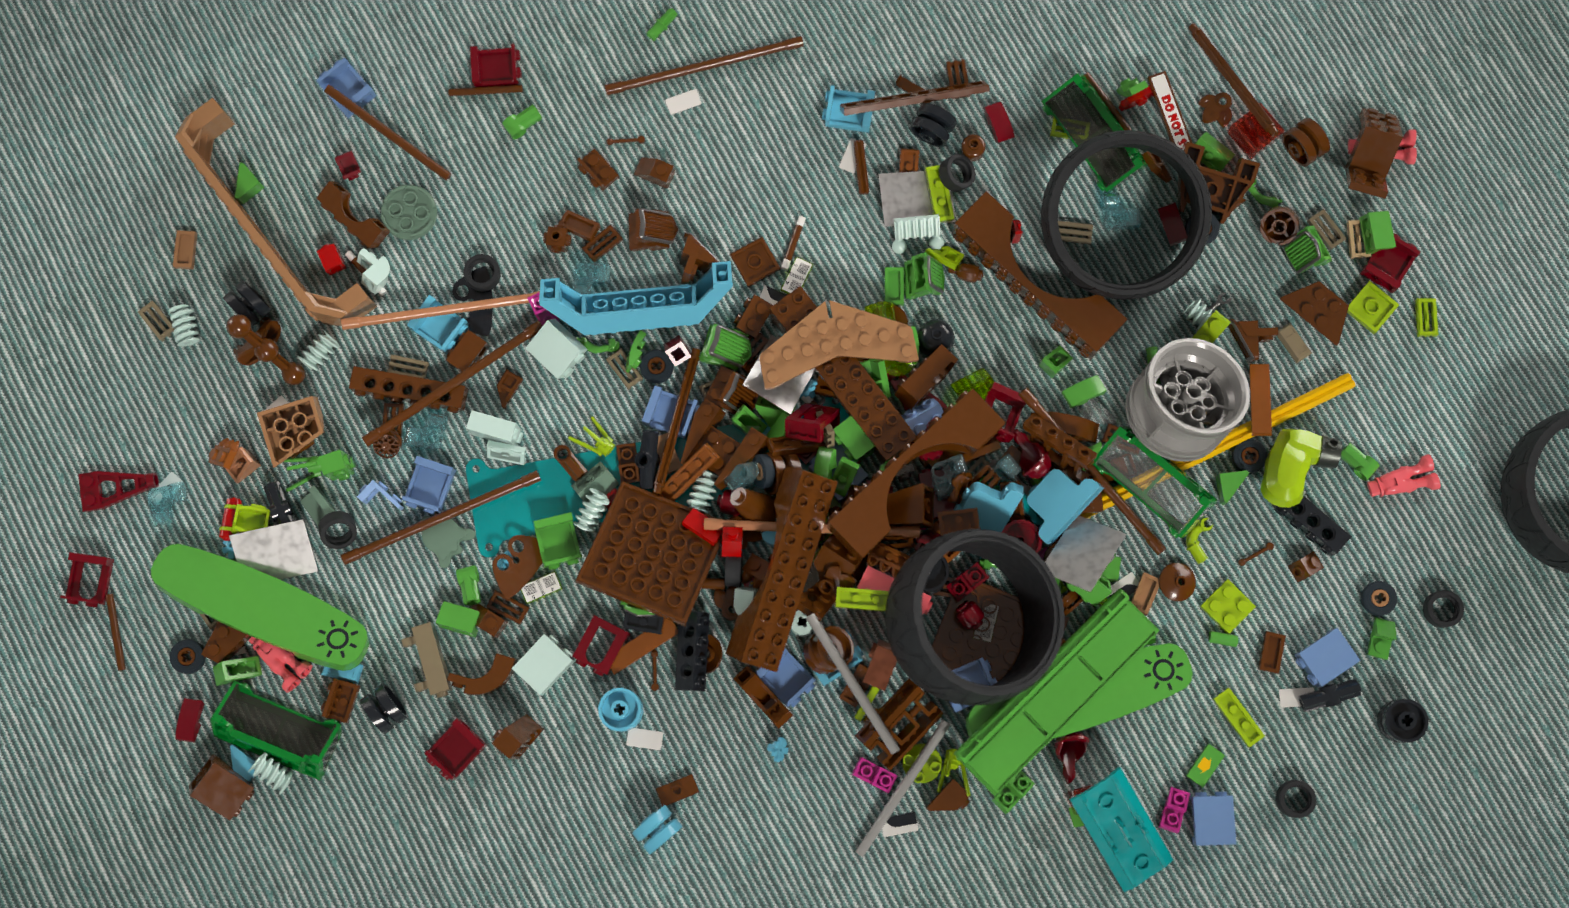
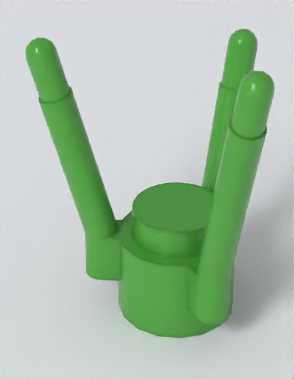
(312, 464)

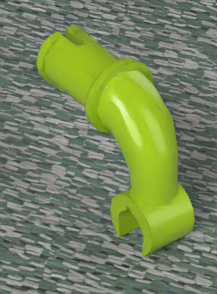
(1192, 541)

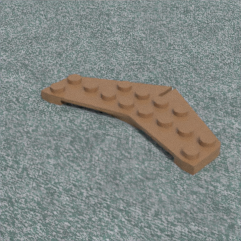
(824, 338)

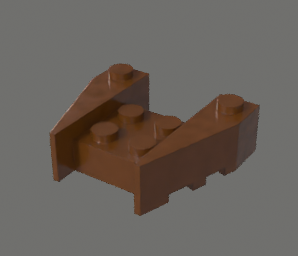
(1224, 188)
(729, 450)

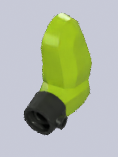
(1290, 461)

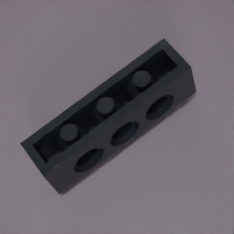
(1337, 536)
(692, 653)

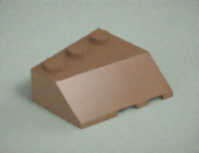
(291, 427)

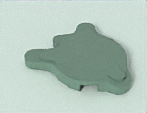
(445, 540)

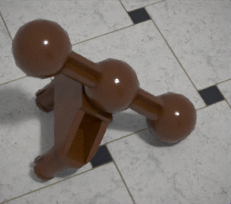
(263, 347)

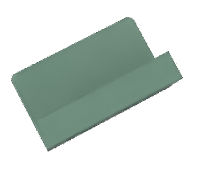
(596, 478)
(317, 504)

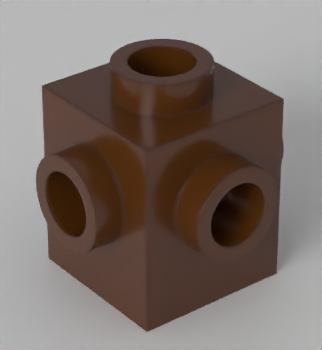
(557, 245)

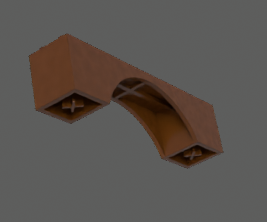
(1083, 321)
(851, 385)
(961, 429)
(766, 623)

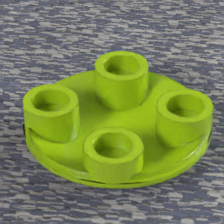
(930, 769)

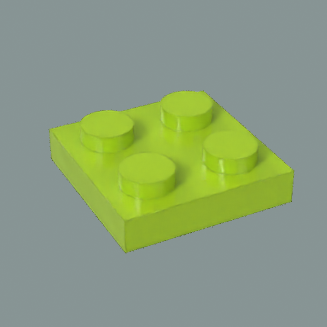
(1372, 307)
(1227, 606)

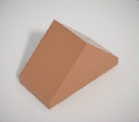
(243, 465)

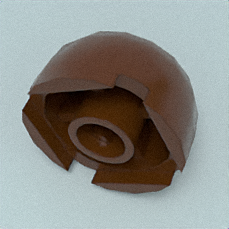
(1279, 225)

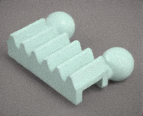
(917, 227)

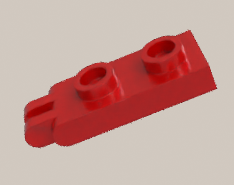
(1137, 99)

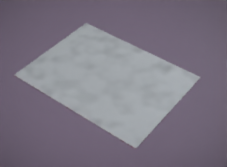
(905, 196)
(782, 396)
(276, 550)
(1084, 552)

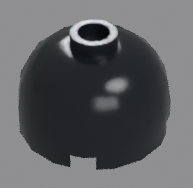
(934, 334)

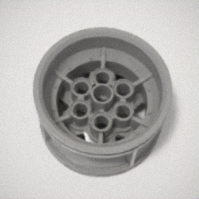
(1197, 389)

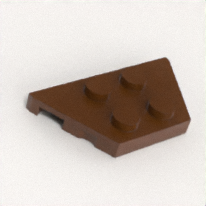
(1320, 309)

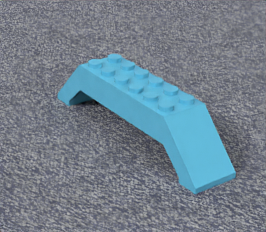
(639, 307)

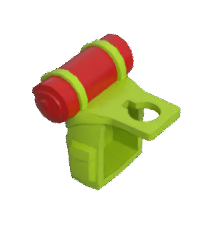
(242, 518)

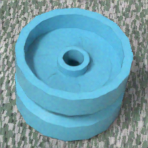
(609, 707)
(655, 827)

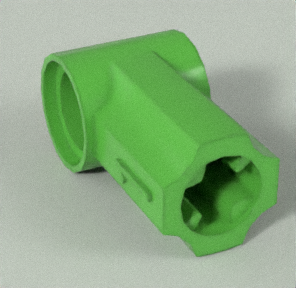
(518, 124)
(1362, 465)
(468, 580)

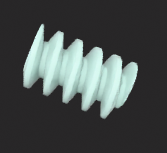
(1197, 313)
(182, 324)
(318, 352)
(702, 492)
(592, 511)
(800, 630)
(271, 772)

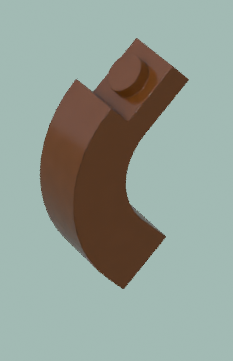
(1076, 427)
(496, 678)
(763, 697)

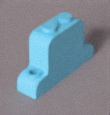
(1060, 502)
(993, 505)

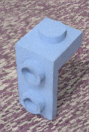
(368, 491)

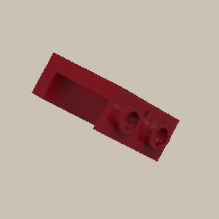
(1010, 397)
(810, 427)
(72, 593)
(604, 666)

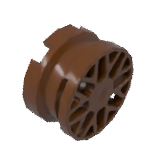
(388, 444)
(1069, 599)

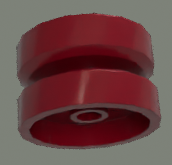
(1026, 532)

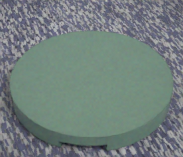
(409, 212)

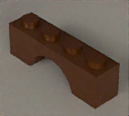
(336, 200)

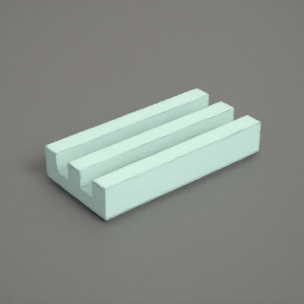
(506, 452)

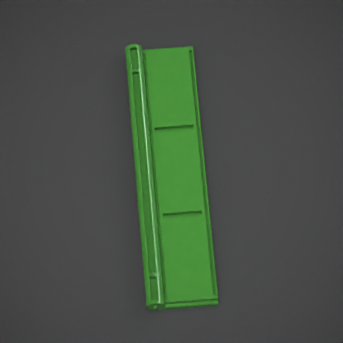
(1038, 714)

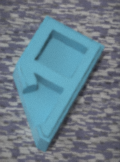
(242, 763)

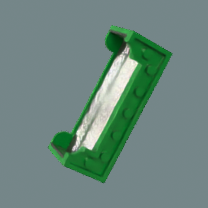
(1086, 116)
(275, 730)

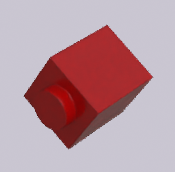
(331, 259)
(732, 541)

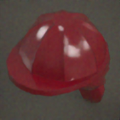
(1034, 458)
(1069, 750)

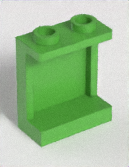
(557, 541)

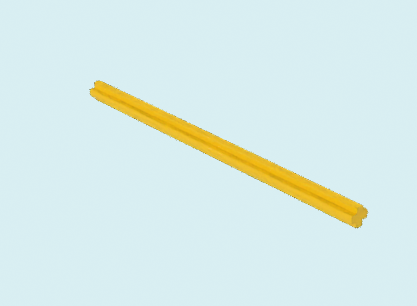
(1243, 432)

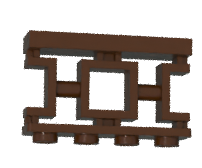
(1075, 454)
(891, 714)

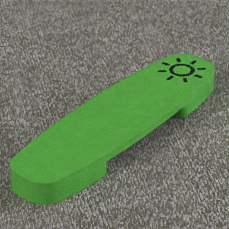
(260, 606)
(1145, 680)

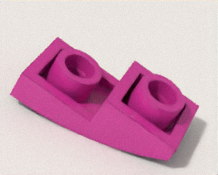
(540, 312)
(874, 775)
(1174, 809)

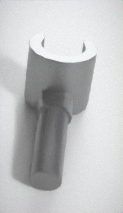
(1219, 302)

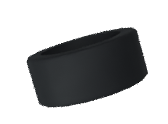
(947, 177)
(477, 259)
(336, 518)
(733, 571)
(1458, 609)
(1311, 803)

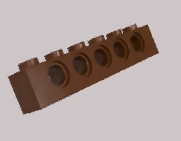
(362, 376)

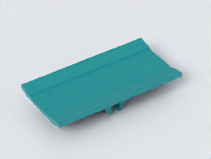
(1122, 830)

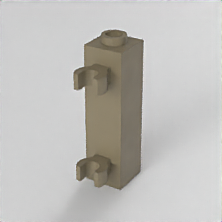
(431, 659)

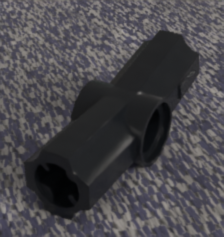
(648, 459)
(279, 505)
(1330, 695)

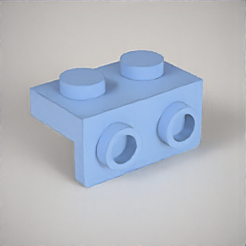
(921, 415)

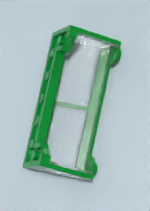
(1154, 482)

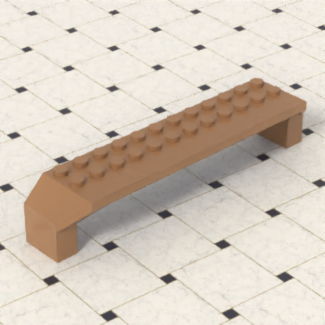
(197, 139)

